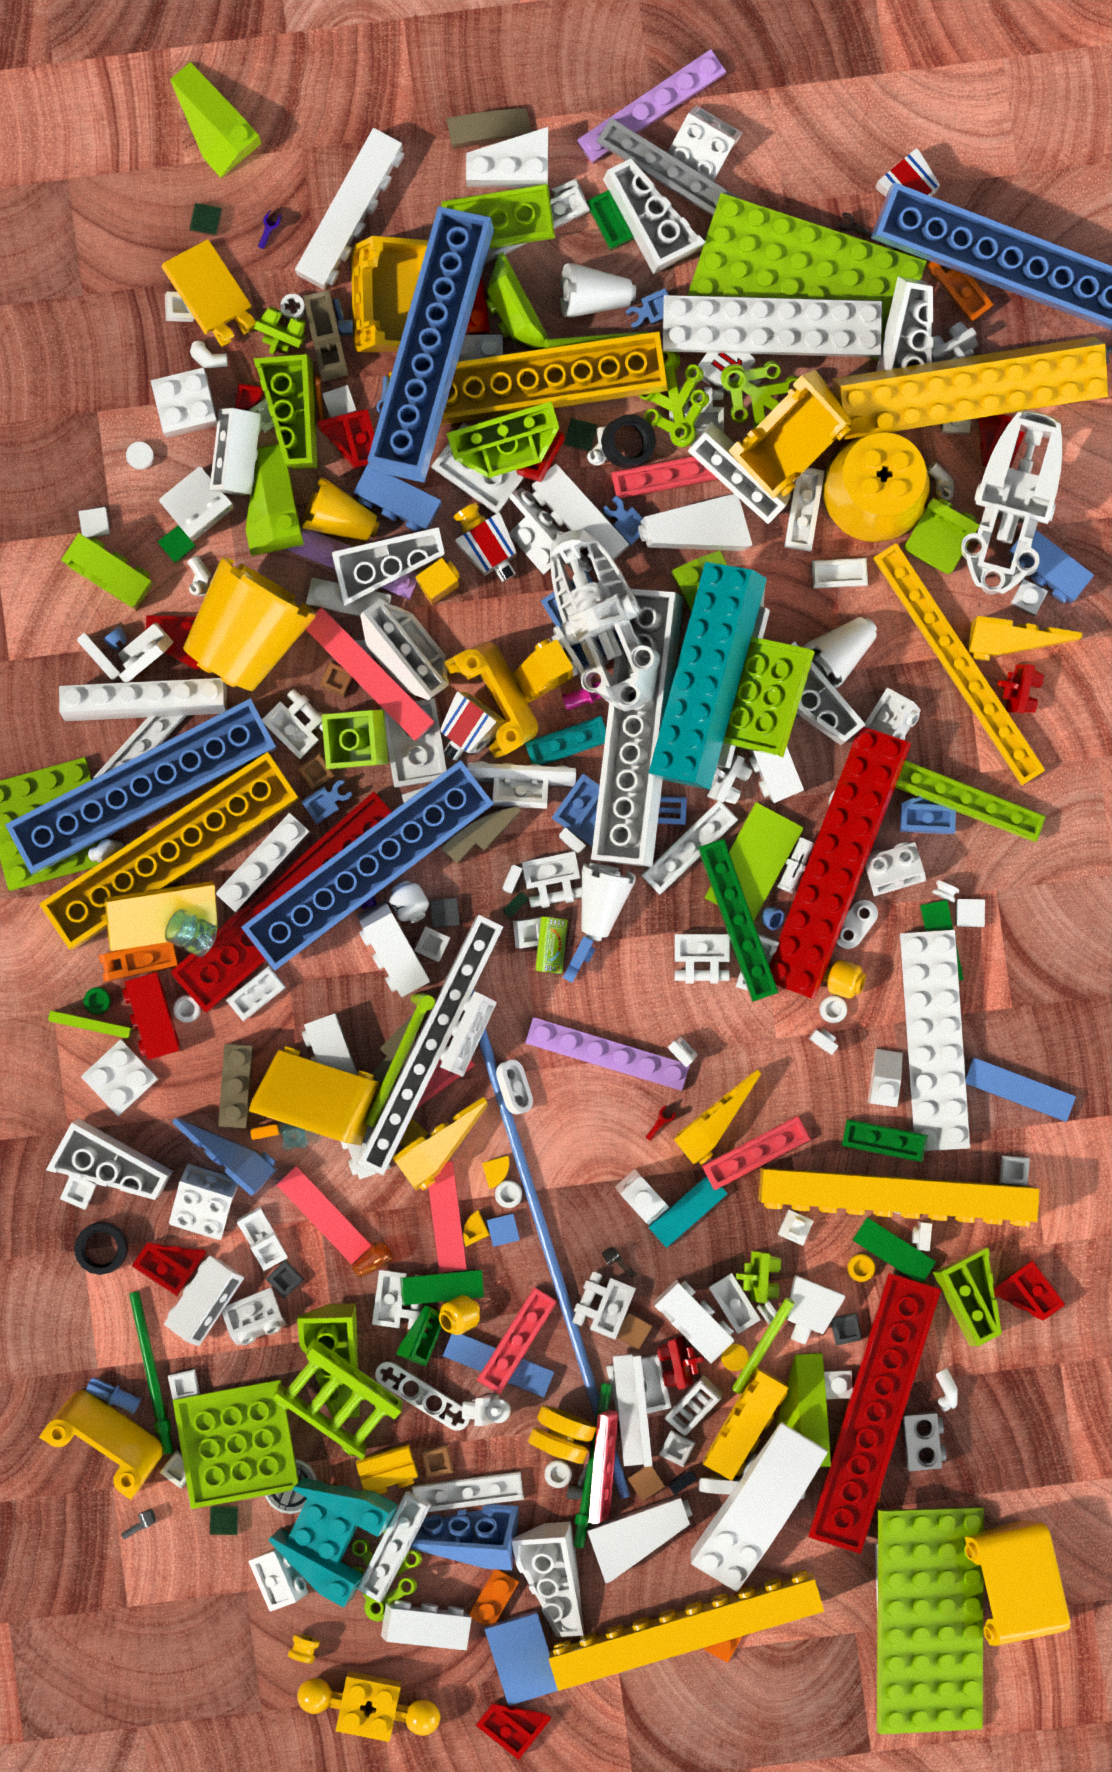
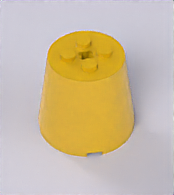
(862, 502)
(244, 625)

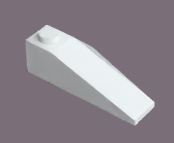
(551, 1569)

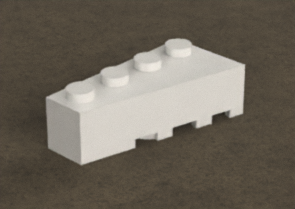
(651, 218)
(908, 328)
(381, 562)
(826, 708)
(108, 1162)

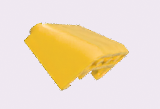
(382, 290)
(793, 435)
(489, 663)
(316, 1097)
(109, 1433)
(1020, 1581)

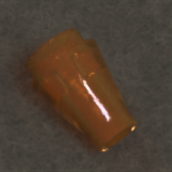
(374, 1259)

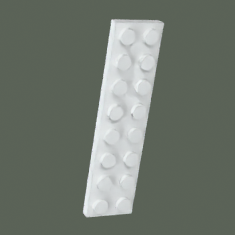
(772, 326)
(935, 1039)

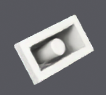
(885, 1078)

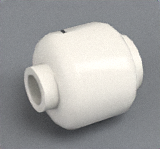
(408, 902)

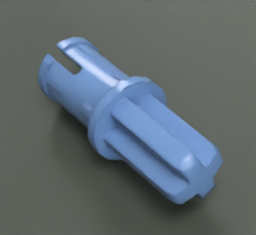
(113, 1395)

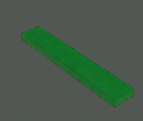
(738, 920)

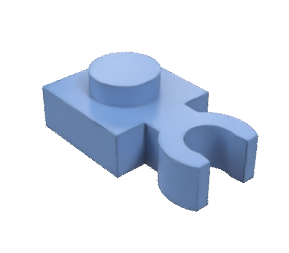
(651, 309)
(626, 522)
(323, 804)
(583, 953)

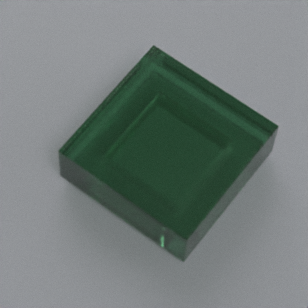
(205, 219)
(580, 434)
(515, 905)
(223, 1520)

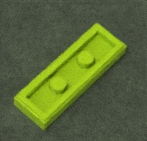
(90, 1024)

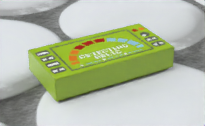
(551, 945)

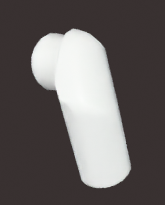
(205, 357)

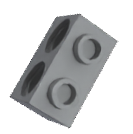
(915, 1441)

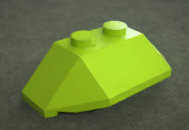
(513, 307)
(506, 441)

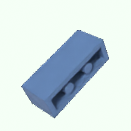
(397, 499)
(1055, 569)

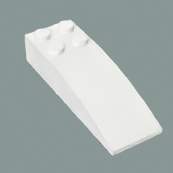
(758, 1507)

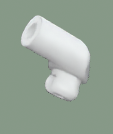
(597, 455)
(943, 481)
(201, 578)
(104, 850)
(950, 1390)

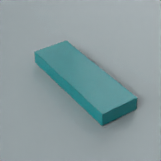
(567, 741)
(686, 1211)

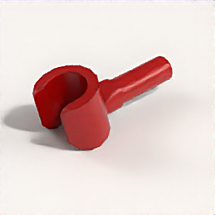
(659, 1123)

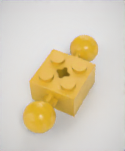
(420, 1717)

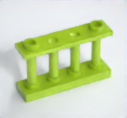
(341, 1373)

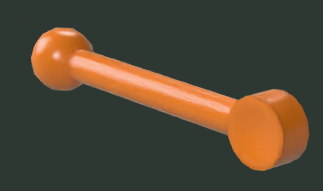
(317, 382)

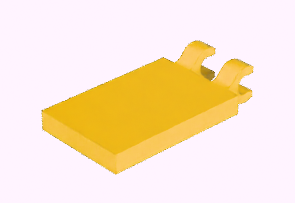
(209, 291)

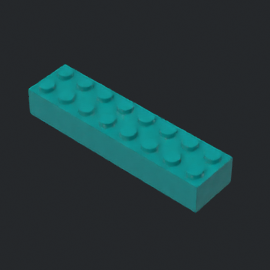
(707, 675)

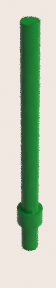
(162, 1424)
(582, 1516)

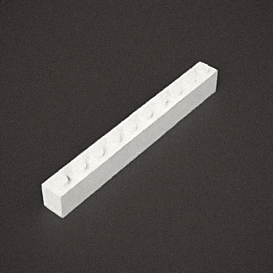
(429, 1045)

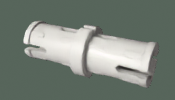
(796, 865)

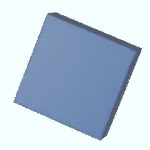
(503, 1230)

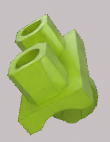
(292, 334)
(757, 1275)

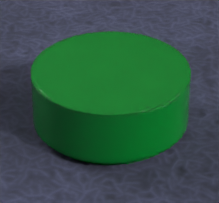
(97, 1001)

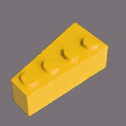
(543, 670)
(745, 1423)

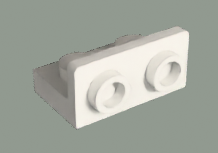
(143, 651)
(893, 715)
(253, 1317)
(277, 1580)

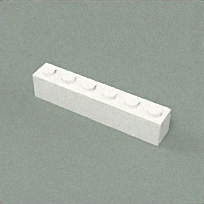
(349, 209)
(142, 699)
(332, 1050)

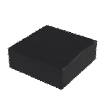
(682, 1481)

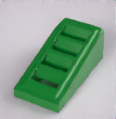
(419, 1345)

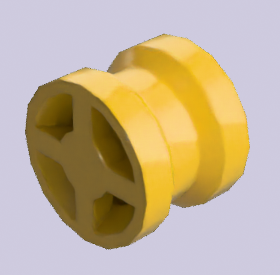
(469, 517)
(303, 1648)

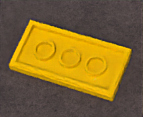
(143, 916)

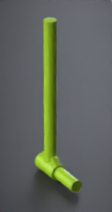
(423, 1002)

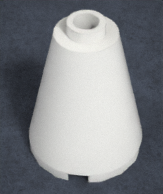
(593, 291)
(842, 649)
(603, 898)

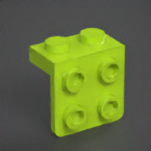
(940, 535)

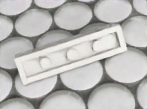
(632, 1409)

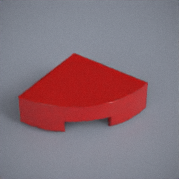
(247, 396)

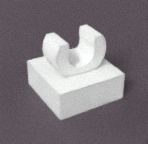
(795, 1227)

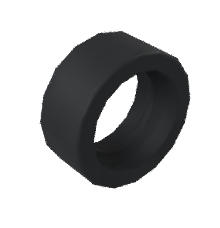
(646, 433)
(86, 1263)

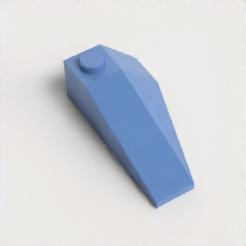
(242, 1163)
(472, 1537)

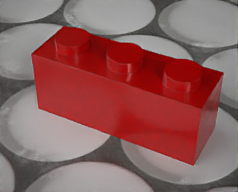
(151, 1016)

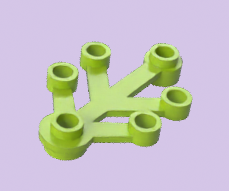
(759, 394)
(677, 402)
(393, 1595)

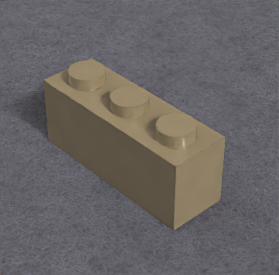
(236, 1086)

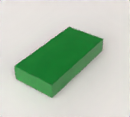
(609, 220)

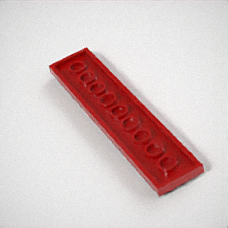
(837, 861)
(233, 953)
(874, 1413)

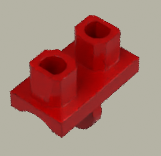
(1017, 689)
(683, 1363)

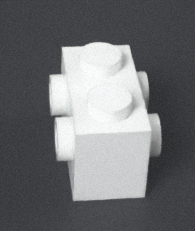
(894, 868)

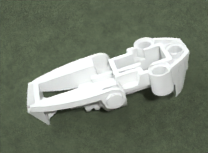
(1016, 498)
(596, 612)

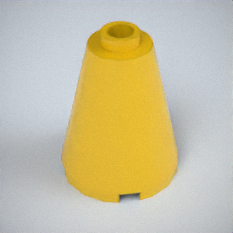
(338, 514)

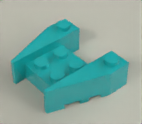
(325, 1532)

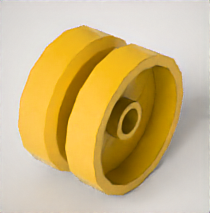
(560, 1437)

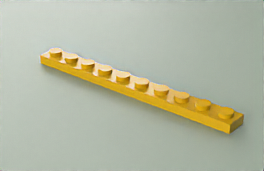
(958, 664)

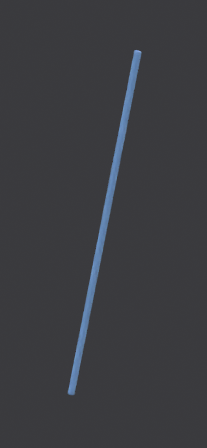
(548, 1248)

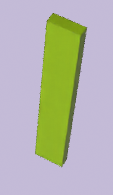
(970, 801)

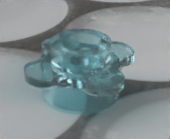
(289, 1143)

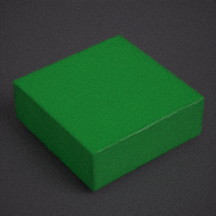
(176, 544)

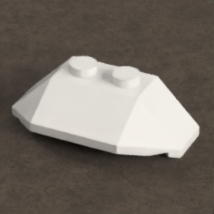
(404, 649)

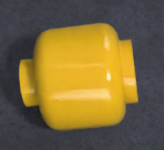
(844, 979)
(459, 1315)

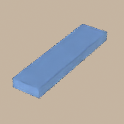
(1019, 1089)
(477, 1354)

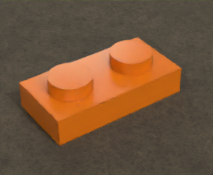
(493, 1597)

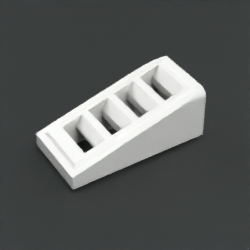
(709, 1388)

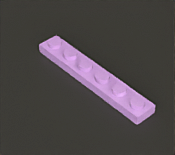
(658, 101)
(320, 549)
(607, 1054)

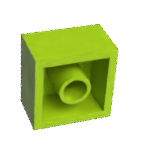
(355, 739)

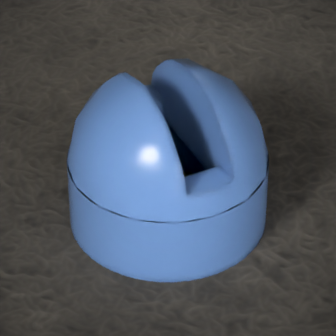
(115, 636)
(772, 918)

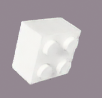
(184, 402)

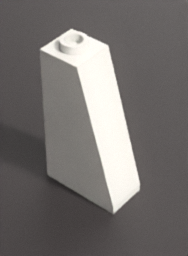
(701, 526)
(632, 1536)

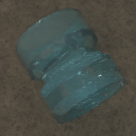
(190, 932)

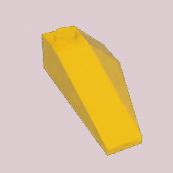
(998, 637)
(706, 1130)
(426, 1158)

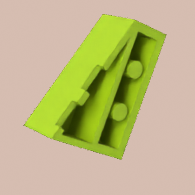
(108, 570)
(971, 1296)

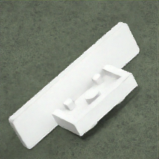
(537, 532)
(522, 784)

